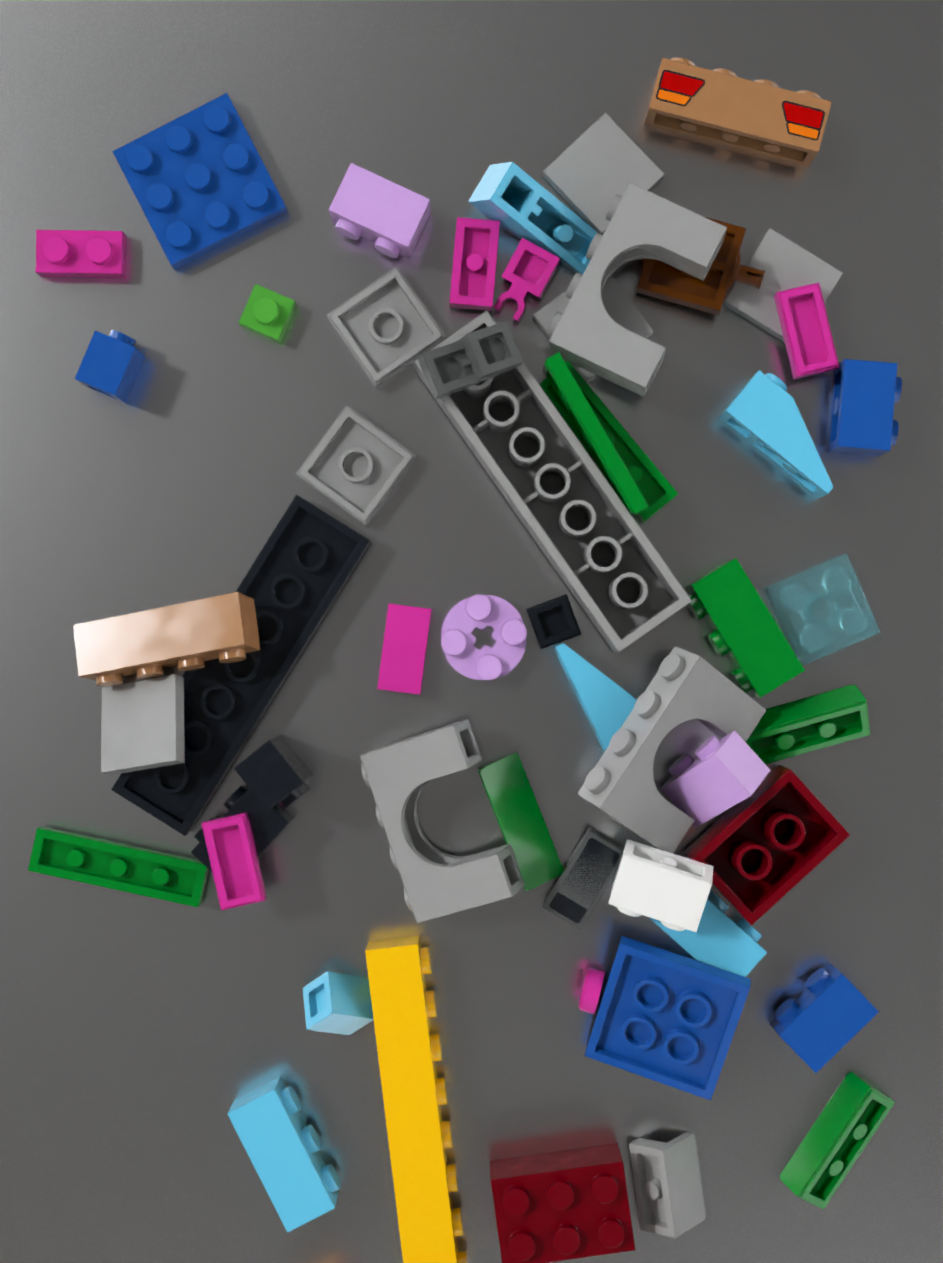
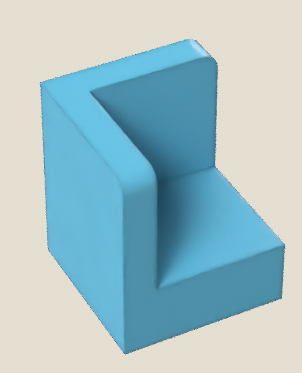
(337, 1003)

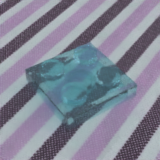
(822, 609)

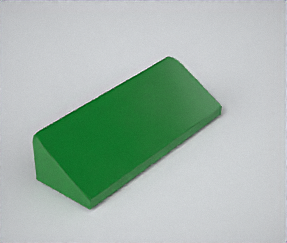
(810, 724)
(521, 820)
(836, 1140)

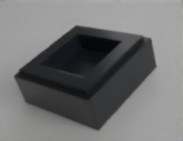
(553, 621)

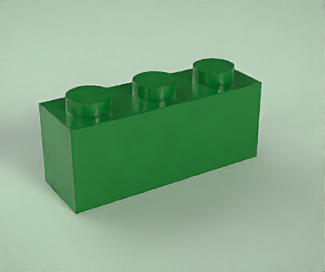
(743, 629)

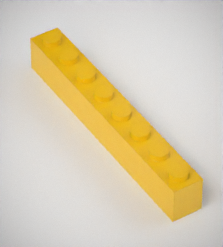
(413, 1101)

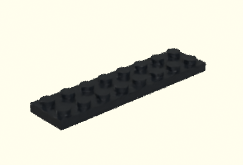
(223, 702)

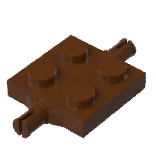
(676, 286)

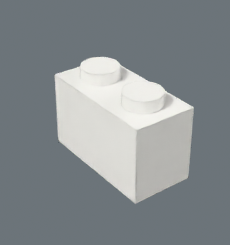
(661, 886)

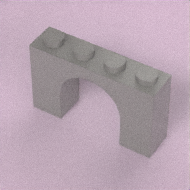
(639, 228)
(623, 777)
(432, 879)

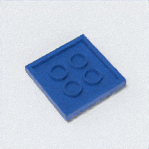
(200, 181)
(667, 1017)

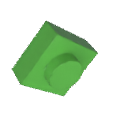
(267, 313)

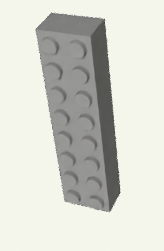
(563, 501)

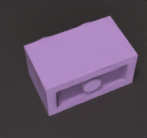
(379, 212)
(715, 777)

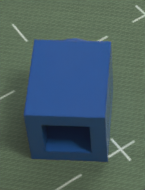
(111, 365)

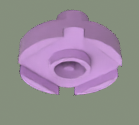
(508, 633)

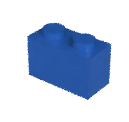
(863, 408)
(822, 1017)

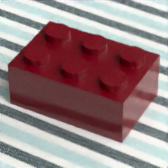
(768, 843)
(562, 1205)

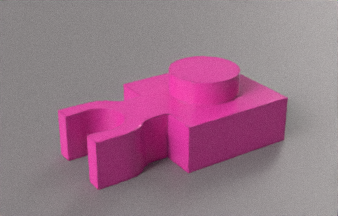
(529, 272)

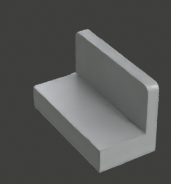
(667, 1185)

